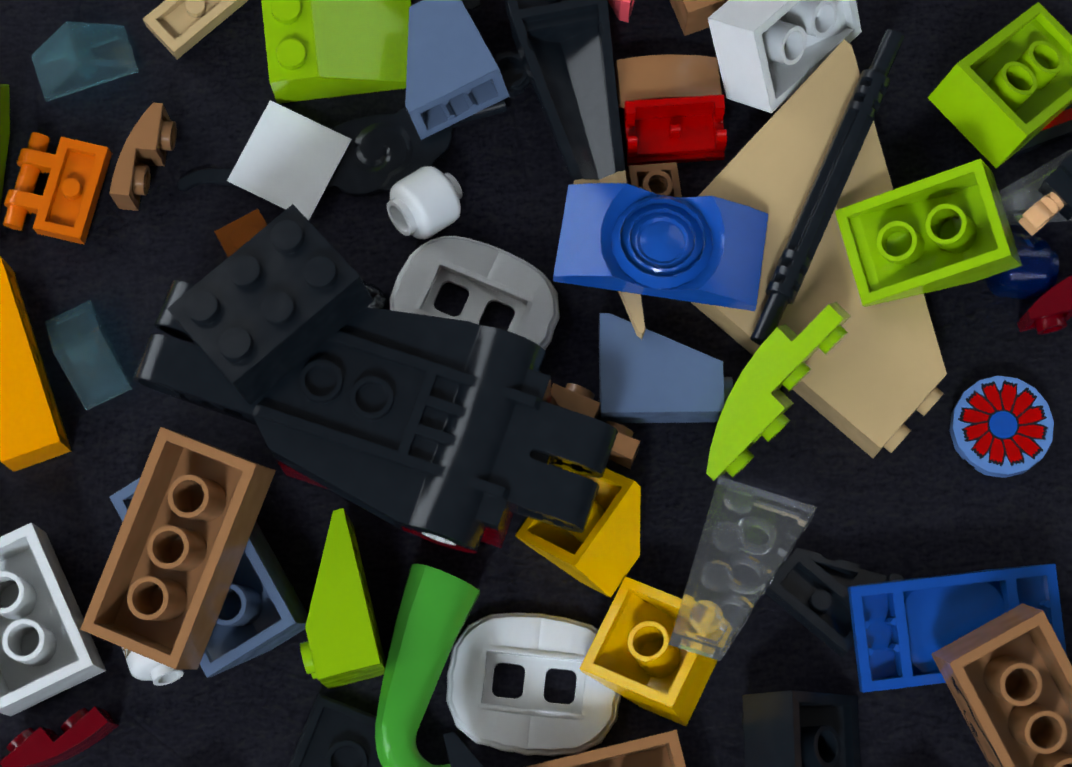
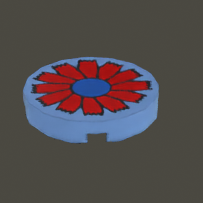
(1001, 426)

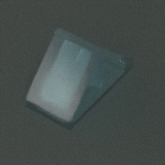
(82, 57)
(87, 355)

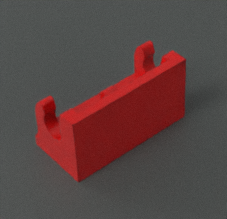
(674, 130)

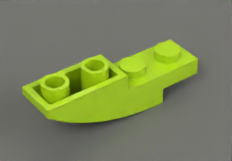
(756, 402)

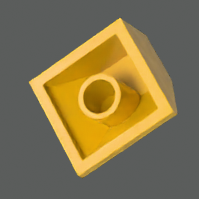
(609, 542)

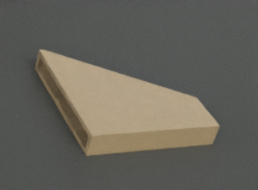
(891, 352)

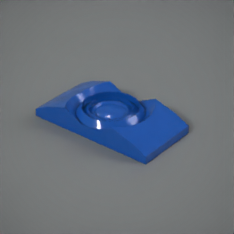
(661, 245)
(909, 619)

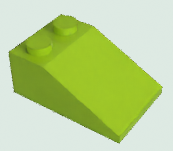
(335, 47)
(1010, 85)
(928, 235)
(341, 618)

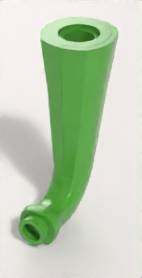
(422, 639)

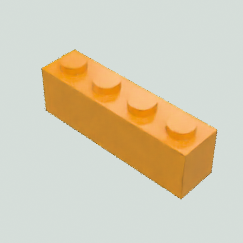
(28, 411)

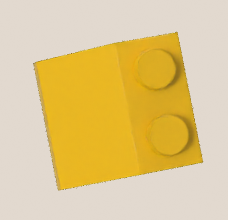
(635, 657)

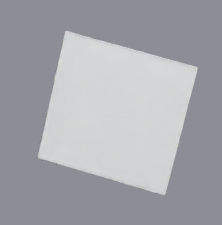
(289, 159)

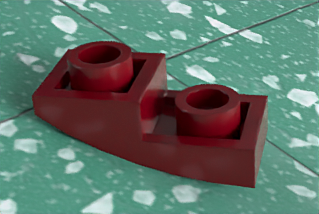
(1050, 310)
(45, 748)

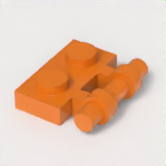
(70, 191)

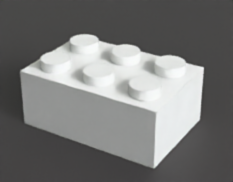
(38, 624)

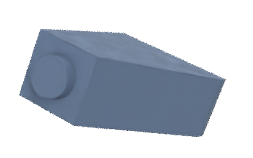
(447, 67)
(656, 378)

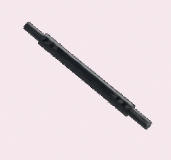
(827, 186)

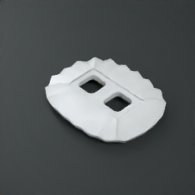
(488, 277)
(528, 722)

